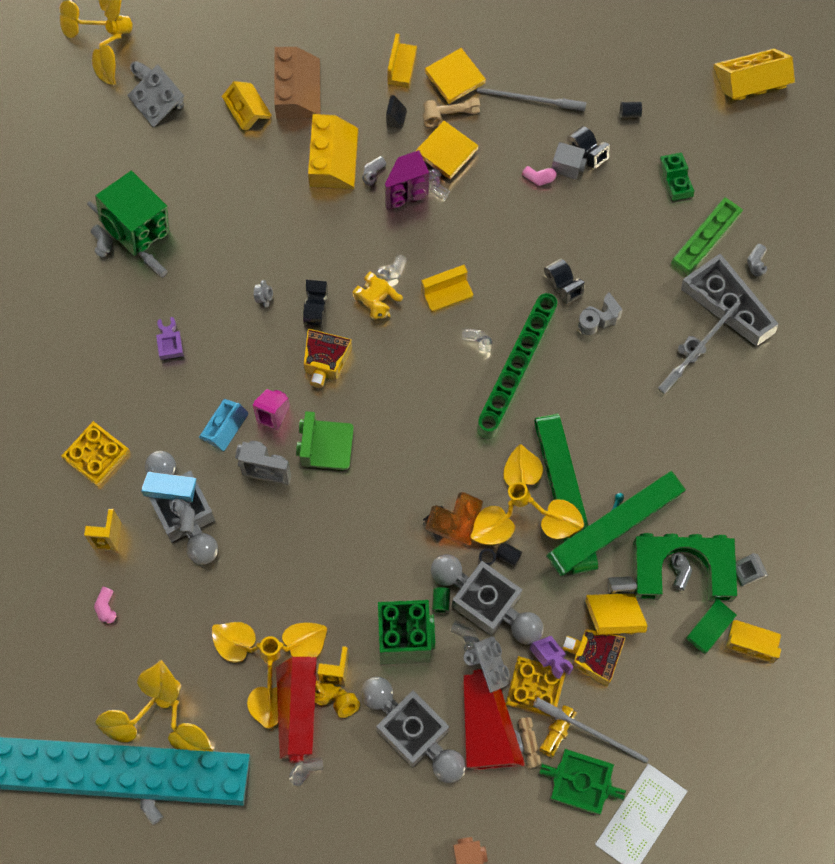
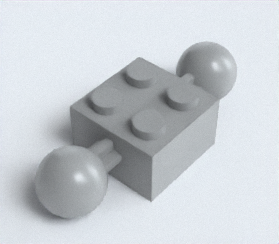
(201, 546)
(487, 598)
(413, 729)

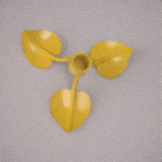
(102, 58)
(524, 469)
(237, 638)
(164, 690)

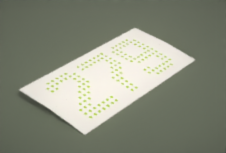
(641, 817)

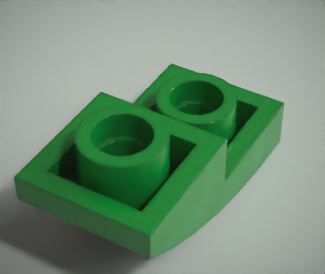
(676, 176)
(711, 626)

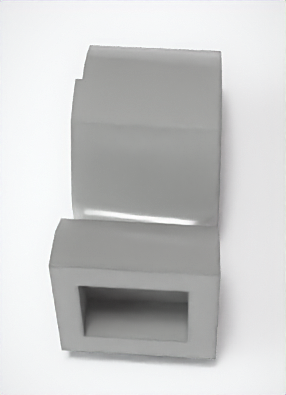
(592, 317)

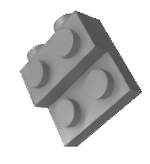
(256, 463)

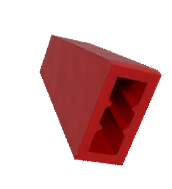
(296, 707)
(488, 727)

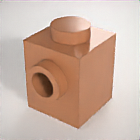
(469, 852)

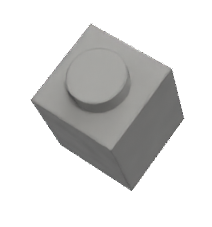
(569, 160)

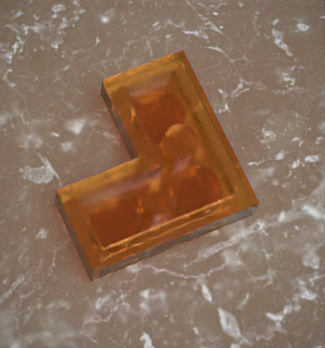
(457, 524)

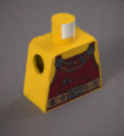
(325, 356)
(595, 654)

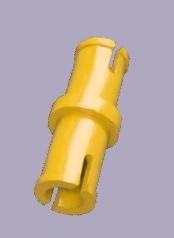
(556, 733)

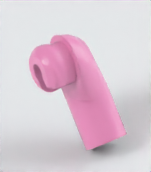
(540, 177)
(102, 607)

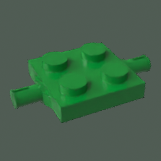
(582, 782)

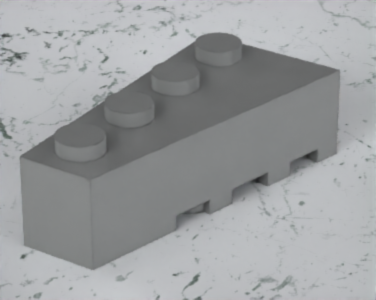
(718, 289)

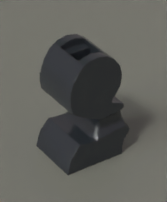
(585, 139)
(561, 277)
(314, 307)

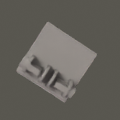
(156, 96)
(488, 654)

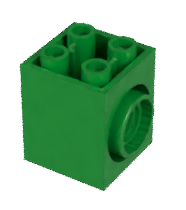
(132, 213)
(405, 632)

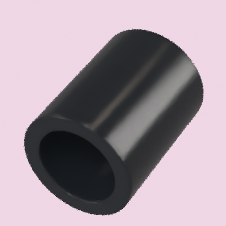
(630, 109)
(487, 553)
(508, 554)

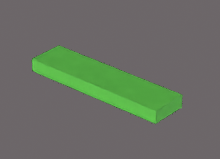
(706, 236)

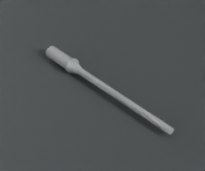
(564, 103)
(148, 258)
(677, 372)
(557, 713)

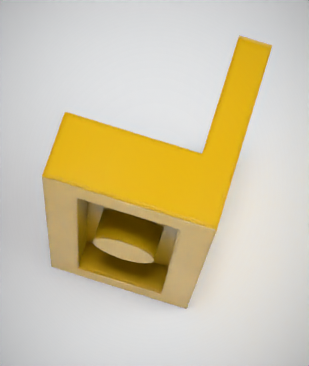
(401, 63)
(245, 104)
(446, 288)
(105, 537)
(754, 641)
(333, 673)

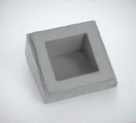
(750, 569)
(621, 585)

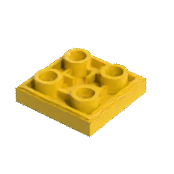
(455, 75)
(447, 149)
(95, 454)
(616, 614)
(533, 681)

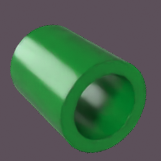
(441, 600)

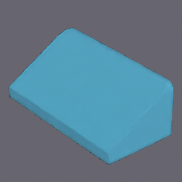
(224, 424)
(169, 486)

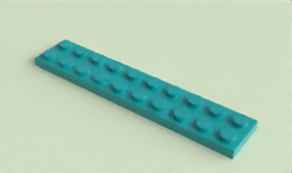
(123, 771)

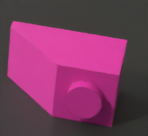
(271, 408)

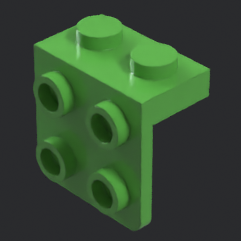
(324, 443)

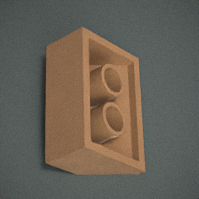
(296, 83)

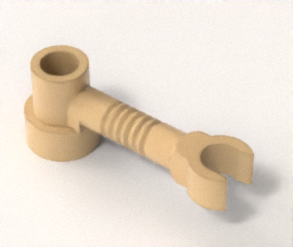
(433, 113)

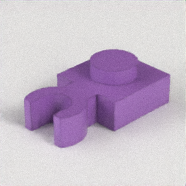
(169, 342)
(551, 654)

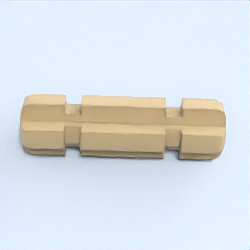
(529, 742)

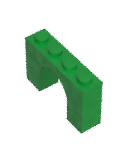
(714, 553)

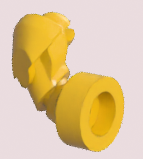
(345, 703)

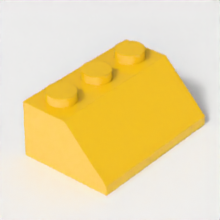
(755, 73)
(332, 152)

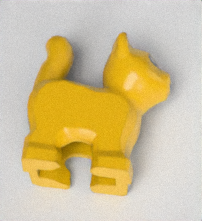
(374, 294)

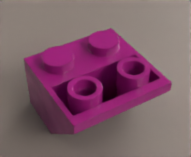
(407, 180)

